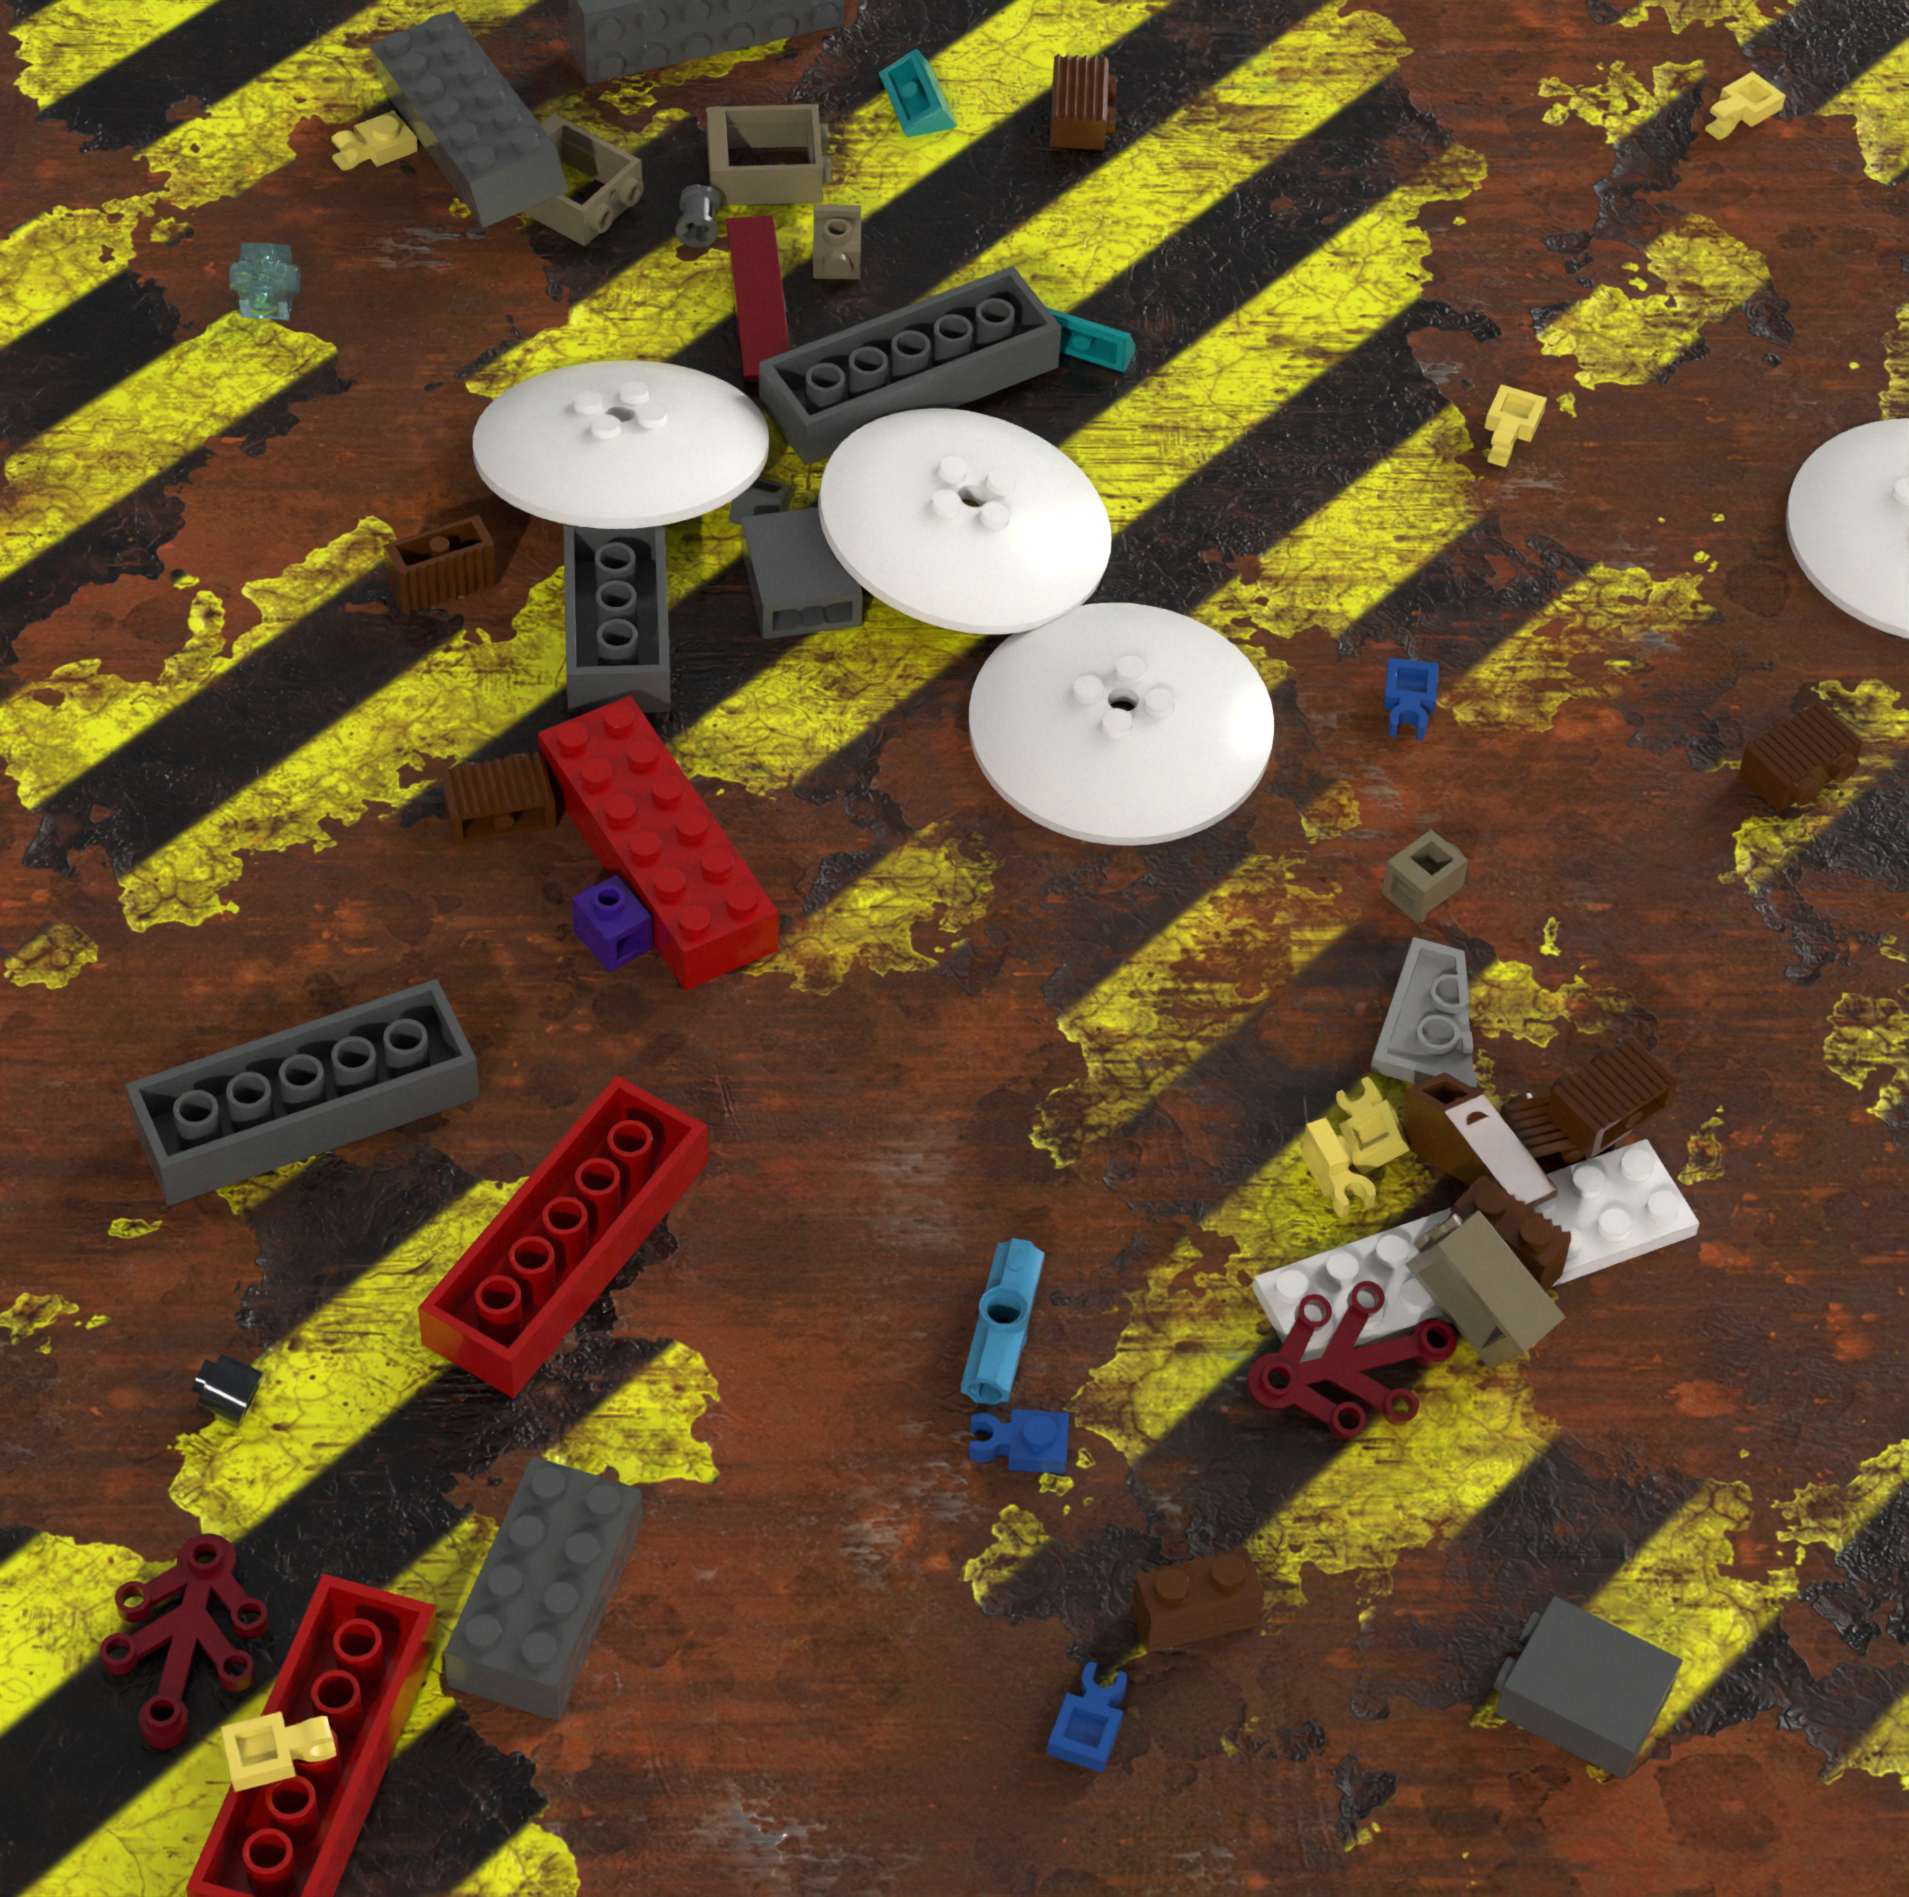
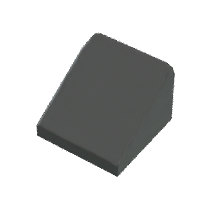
(761, 498)

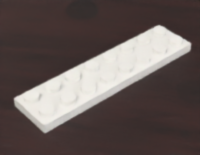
(1609, 1203)

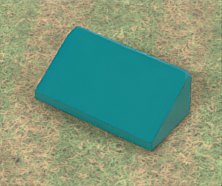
(917, 95)
(1094, 342)

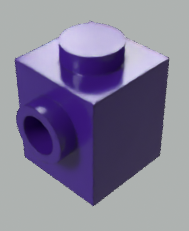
(612, 923)

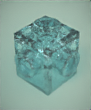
(265, 280)

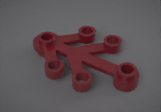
(1343, 1365)
(185, 1628)

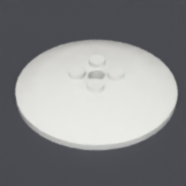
(620, 444)
(1853, 523)
(989, 569)
(1112, 773)

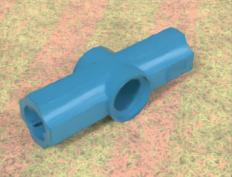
(996, 1345)

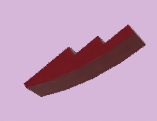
(756, 291)

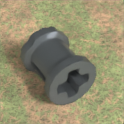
(697, 223)

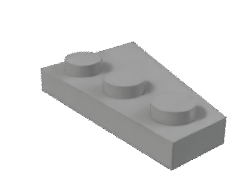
(1428, 1018)

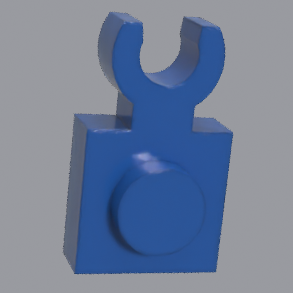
(1410, 694)
(1032, 1440)
(1089, 1724)

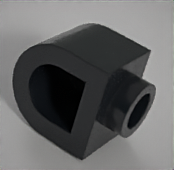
(226, 1389)

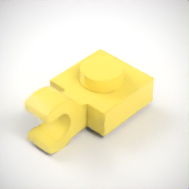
(1746, 100)
(376, 139)
(1512, 417)
(1328, 1162)
(264, 1748)

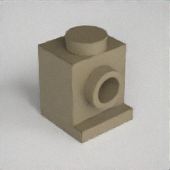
(837, 241)
(1424, 875)

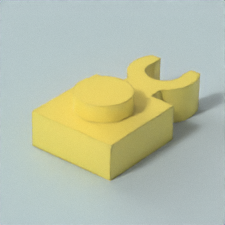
(1371, 1129)

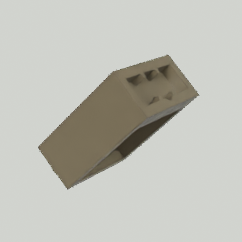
(768, 128)
(601, 161)
(1483, 1288)

